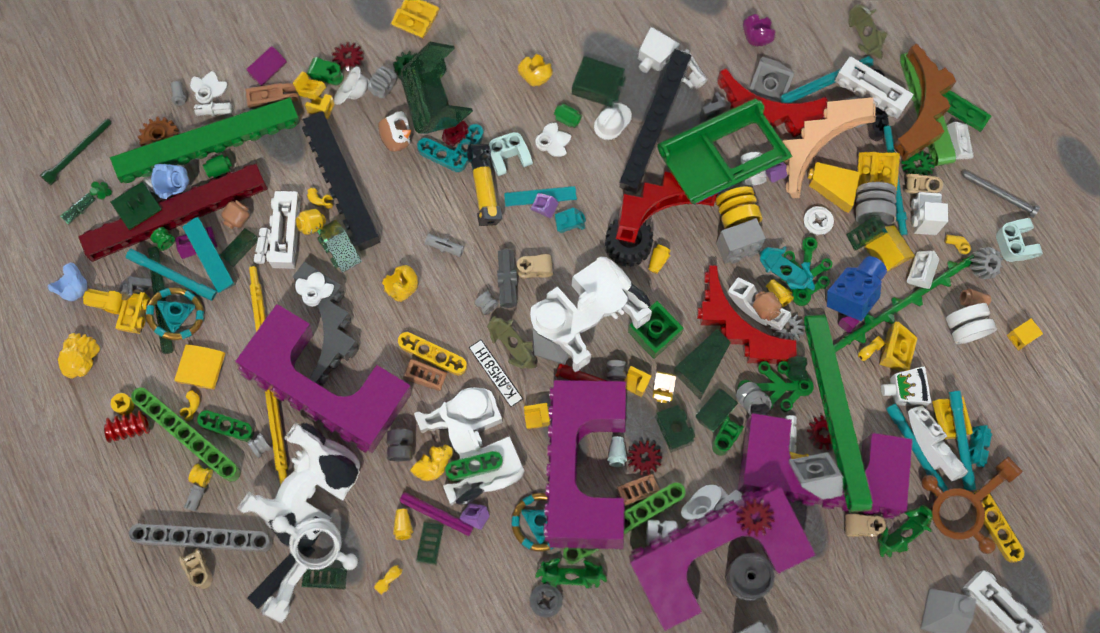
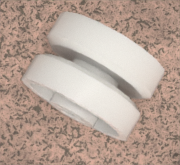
(971, 323)

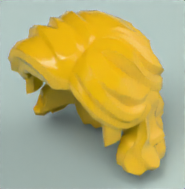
(77, 355)
(432, 468)

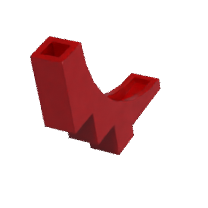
(776, 113)
(637, 210)
(757, 345)

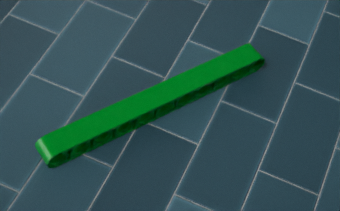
(837, 414)

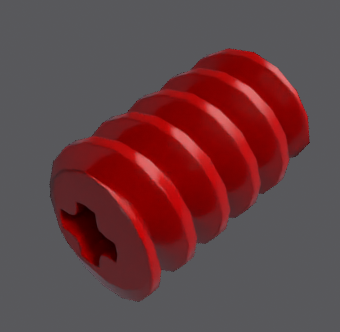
(126, 427)

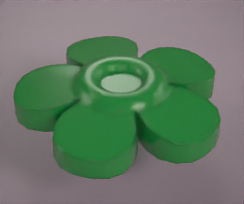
(100, 190)

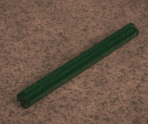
(158, 285)

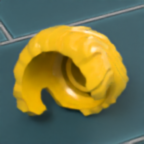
(535, 70)
(401, 283)

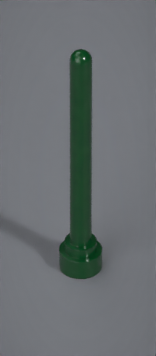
(51, 174)

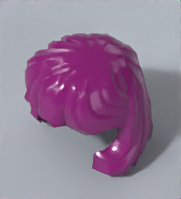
(758, 31)

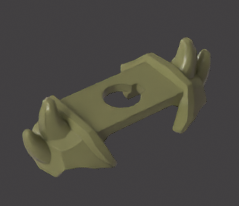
(861, 17)
(522, 353)

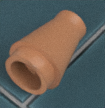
(971, 297)

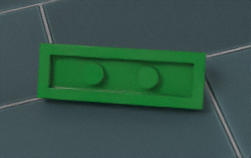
(967, 111)

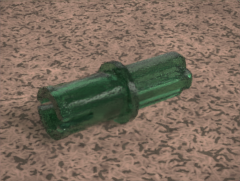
(77, 208)

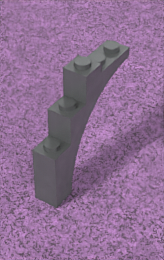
(335, 319)

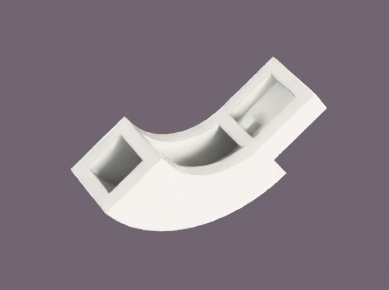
(744, 294)

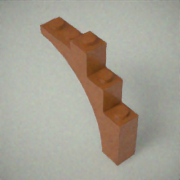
(933, 104)

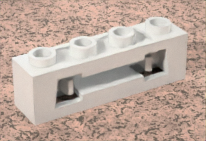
(873, 85)
(279, 255)
(984, 585)

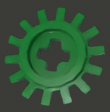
(910, 165)

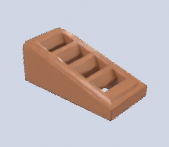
(422, 381)
(621, 490)

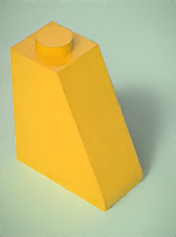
(834, 184)

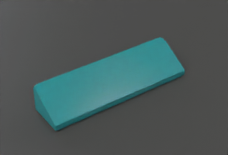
(208, 255)

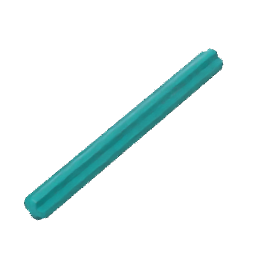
(818, 84)

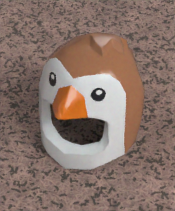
(395, 136)

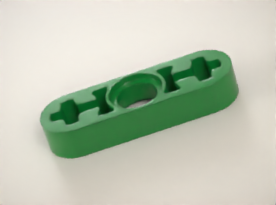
(214, 416)
(458, 463)

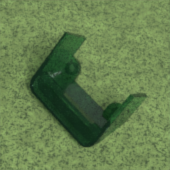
(424, 91)

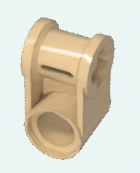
(919, 183)
(537, 266)
(860, 525)
(194, 565)

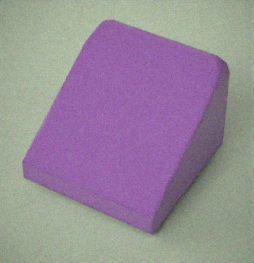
(777, 172)
(544, 205)
(475, 515)

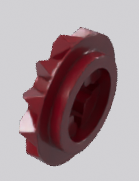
(448, 134)

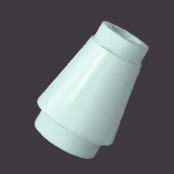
(617, 452)

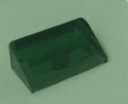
(239, 247)
(716, 410)

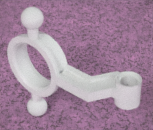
(278, 607)

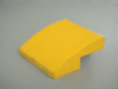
(415, 17)
(878, 167)
(199, 366)

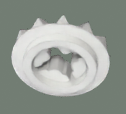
(820, 213)

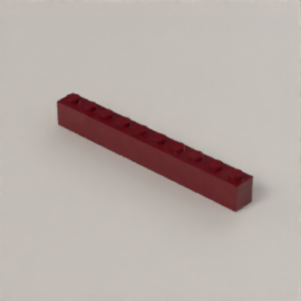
(175, 212)

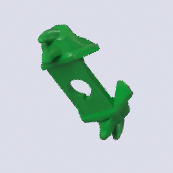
(919, 521)
(587, 577)

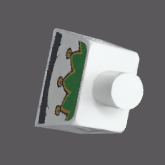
(909, 388)

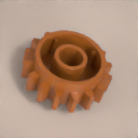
(156, 129)

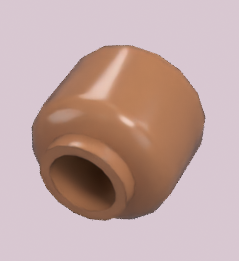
(235, 214)
(767, 305)

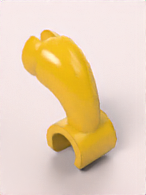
(313, 198)
(867, 351)
(194, 401)
(393, 573)

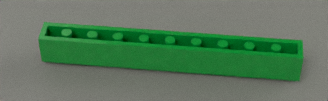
(205, 140)

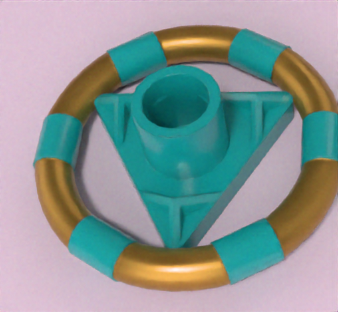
(174, 313)
(534, 519)

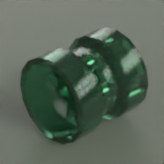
(797, 368)

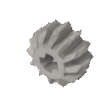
(382, 82)
(986, 263)

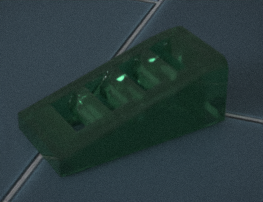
(880, 231)
(429, 560)
(337, 578)

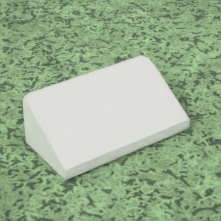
(961, 140)
(923, 269)

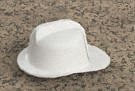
(352, 87)
(612, 121)
(702, 502)

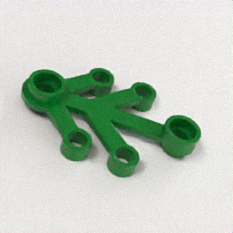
(816, 271)
(781, 387)

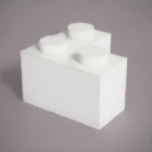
(929, 213)

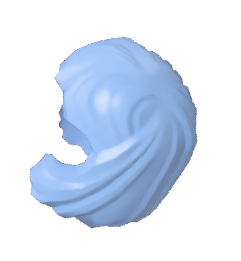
(169, 180)
(71, 285)

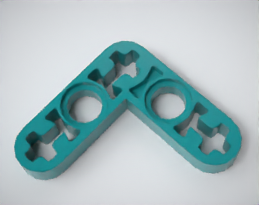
(452, 156)

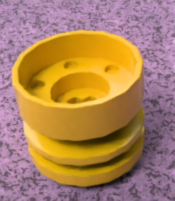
(738, 206)

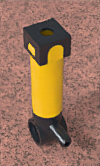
(479, 157)

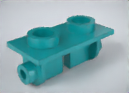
(979, 439)

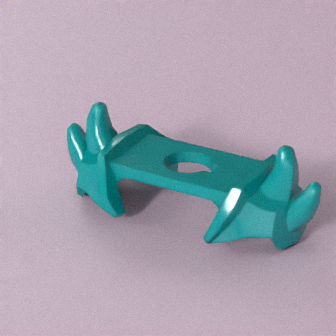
(799, 278)

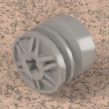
(876, 200)

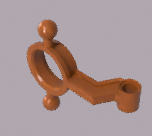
(1006, 470)

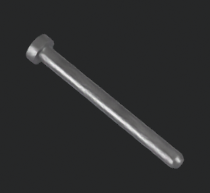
(1002, 194)

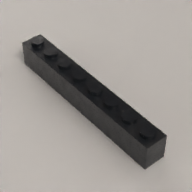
(655, 121)
(341, 181)

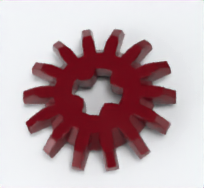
(355, 54)
(815, 431)
(636, 460)
(752, 509)

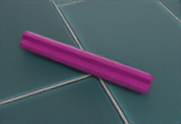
(436, 513)

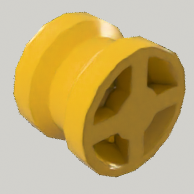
(124, 407)
(200, 475)

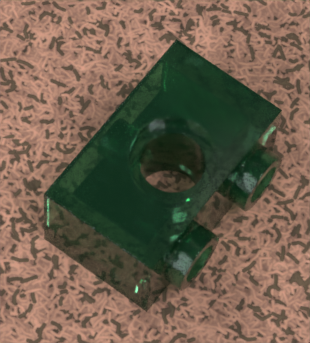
(675, 440)

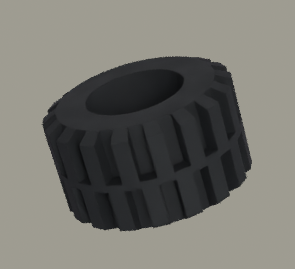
(629, 255)

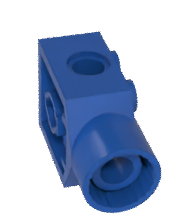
(857, 288)

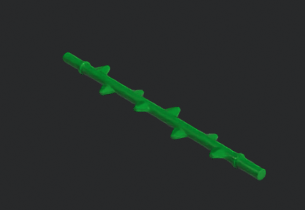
(899, 304)

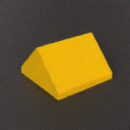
(890, 249)
(898, 348)

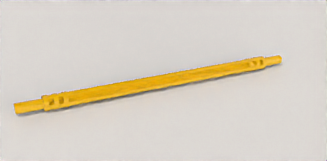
(272, 402)

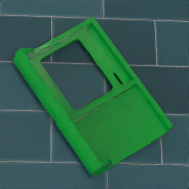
(699, 164)

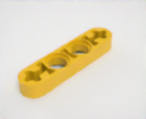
(434, 350)
(1001, 523)

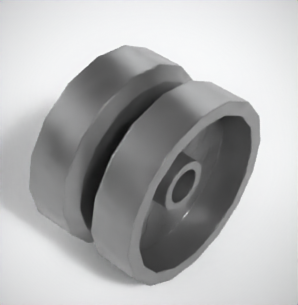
(760, 583)

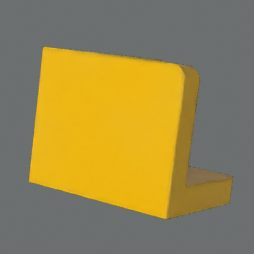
(325, 105)
(1024, 334)
(637, 381)
(536, 416)

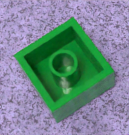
(657, 332)

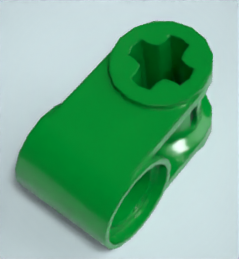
(325, 71)
(728, 434)

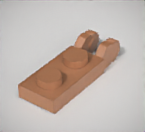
(269, 94)

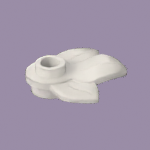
(208, 85)
(556, 140)
(315, 286)

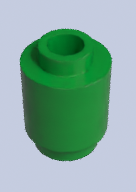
(567, 115)
(217, 166)

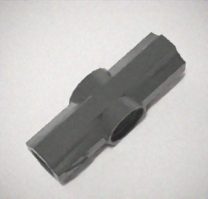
(507, 278)

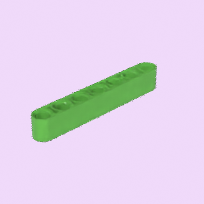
(942, 150)
(179, 428)
(634, 520)

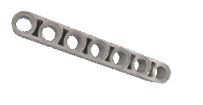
(192, 533)

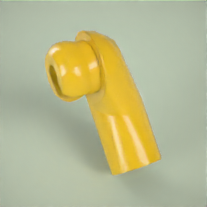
(959, 242)

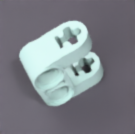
(508, 150)
(1016, 242)

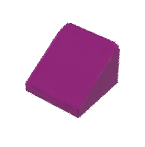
(848, 323)

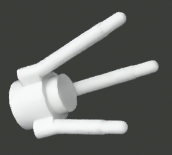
(697, 78)

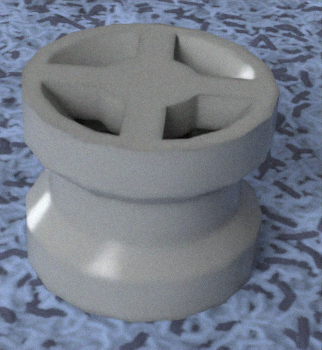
(486, 303)
(616, 370)
(259, 445)

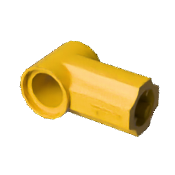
(108, 301)

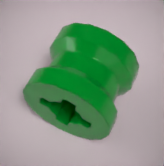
(162, 238)

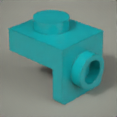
(570, 220)

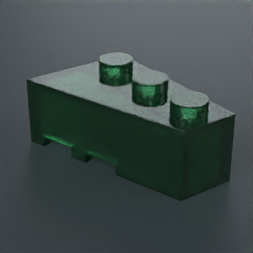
(702, 363)

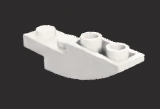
(930, 439)

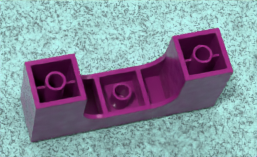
(358, 417)
(767, 459)
(571, 516)
(665, 561)

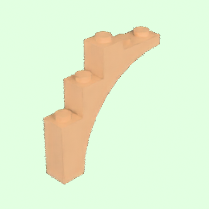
(838, 118)

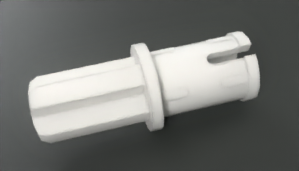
(213, 109)

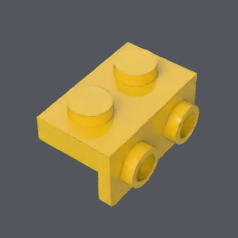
(133, 313)
(946, 420)

